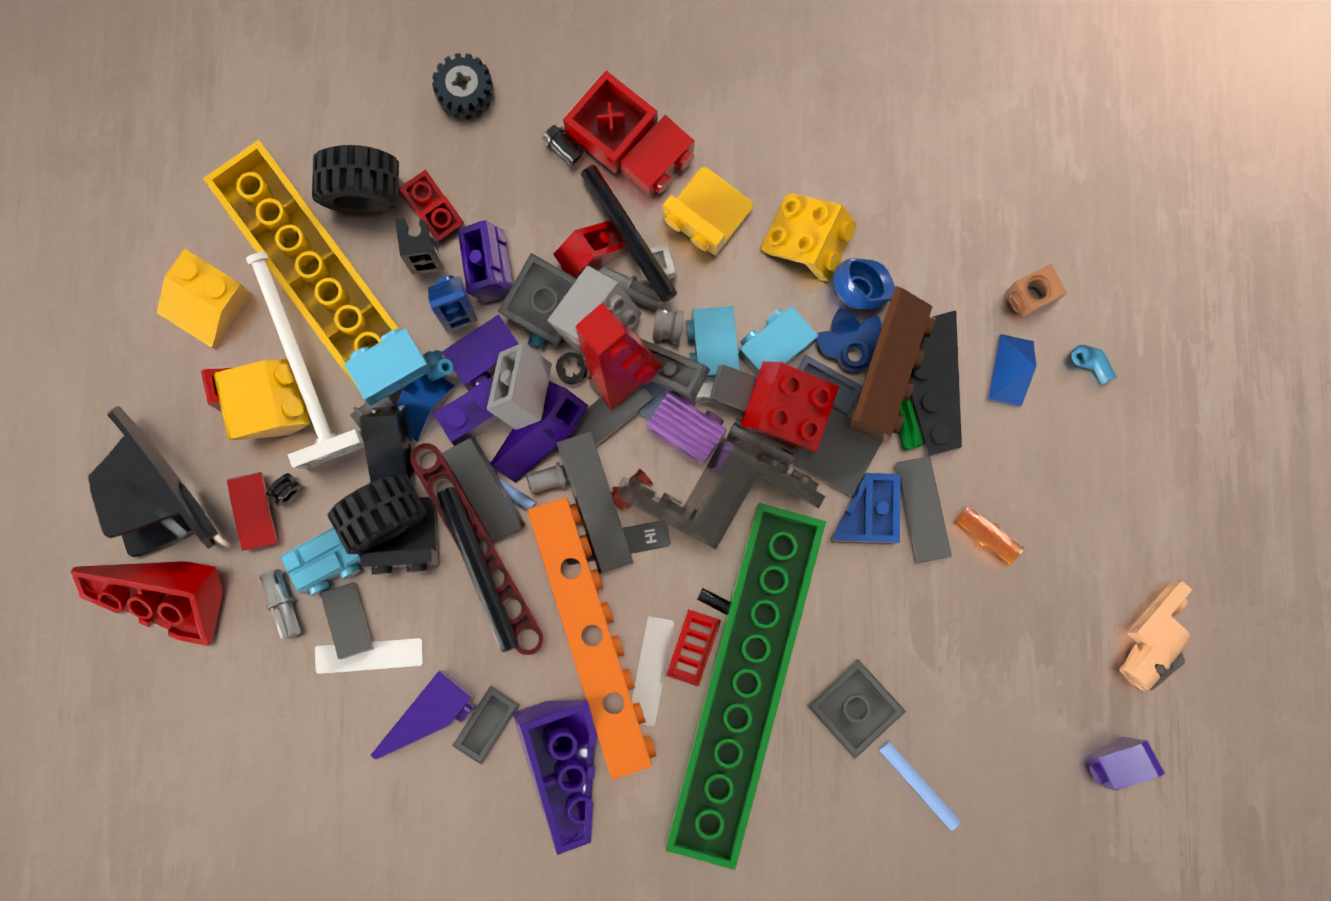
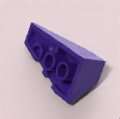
(560, 756)

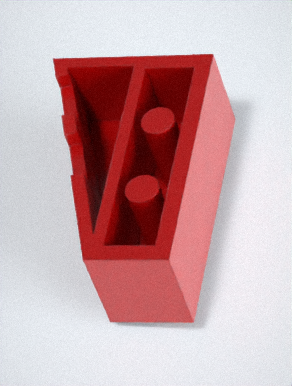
(614, 356)

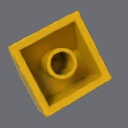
(200, 298)
(261, 400)

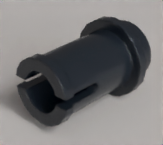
(562, 145)

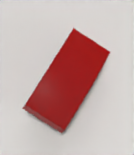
(431, 205)
(251, 511)

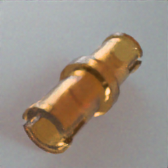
(990, 534)

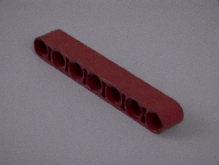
(509, 590)

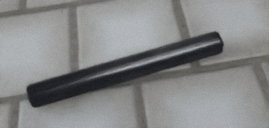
(629, 233)
(477, 569)

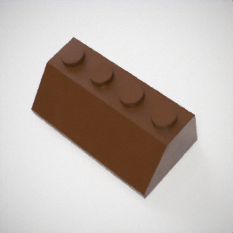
(892, 366)

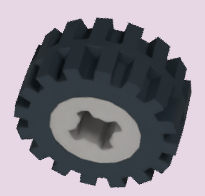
(467, 97)

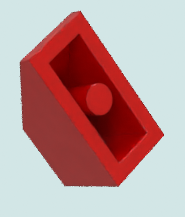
(590, 246)

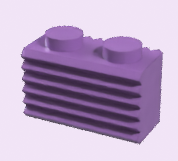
(687, 427)

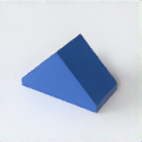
(422, 400)

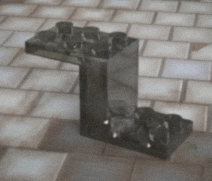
(719, 491)

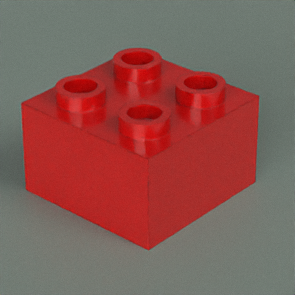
(609, 121)
(789, 405)

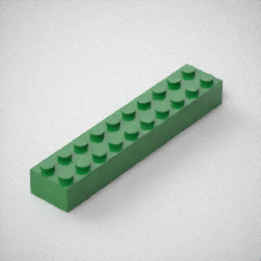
(745, 687)

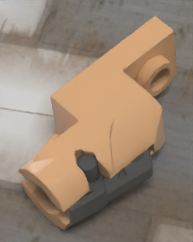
(1159, 639)

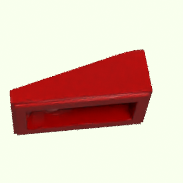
(702, 619)

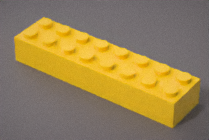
(300, 253)

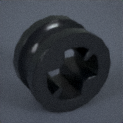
(561, 371)
(284, 489)

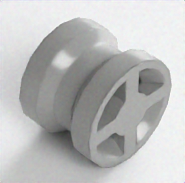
(668, 325)

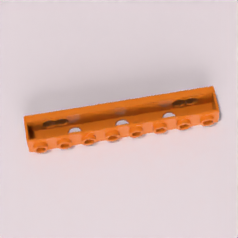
(598, 665)

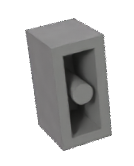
(519, 386)

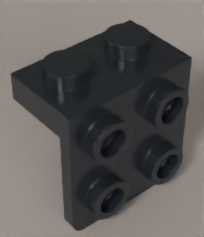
(412, 550)

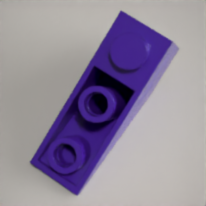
(533, 442)

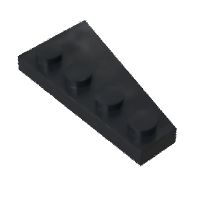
(937, 388)

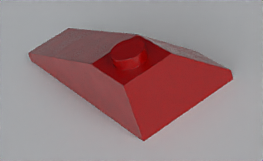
(169, 594)

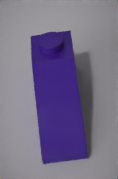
(434, 709)

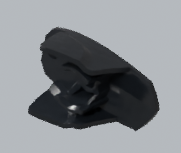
(143, 496)

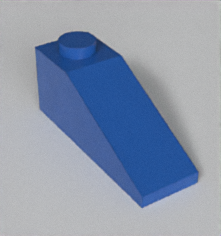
(451, 303)

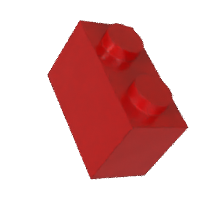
(658, 157)

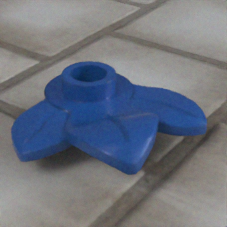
(849, 336)

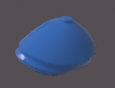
(863, 283)

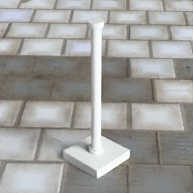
(328, 445)

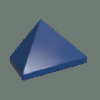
(1012, 370)

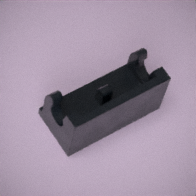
(418, 252)
(387, 441)

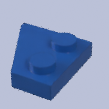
(872, 512)

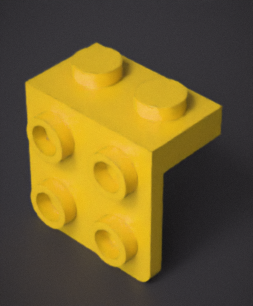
(707, 210)
(810, 233)

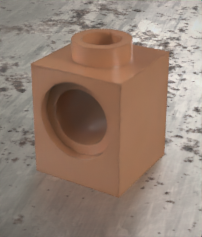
(1046, 282)

